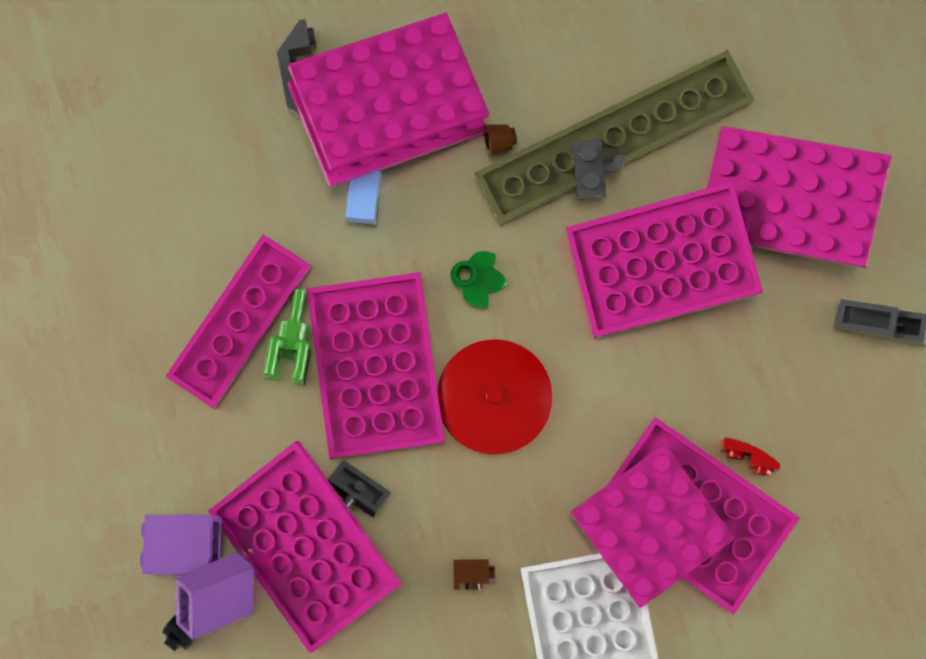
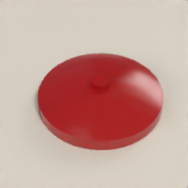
(494, 397)

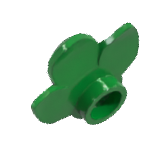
(483, 278)

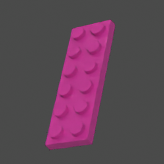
(238, 321)

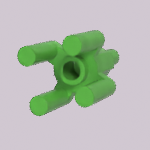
(290, 343)

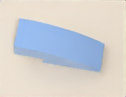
(363, 199)

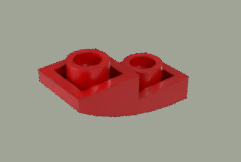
(757, 459)

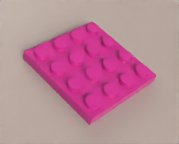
(652, 526)

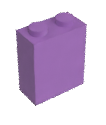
(179, 543)
(214, 595)

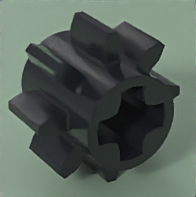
(176, 636)

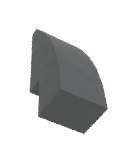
(882, 322)

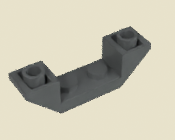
(295, 45)

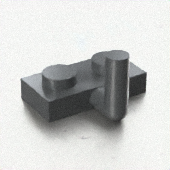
(590, 168)
(358, 489)

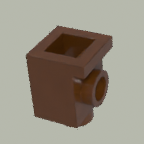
(473, 573)

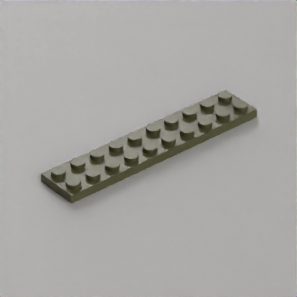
(625, 129)

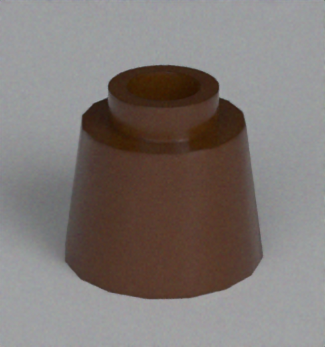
(499, 138)

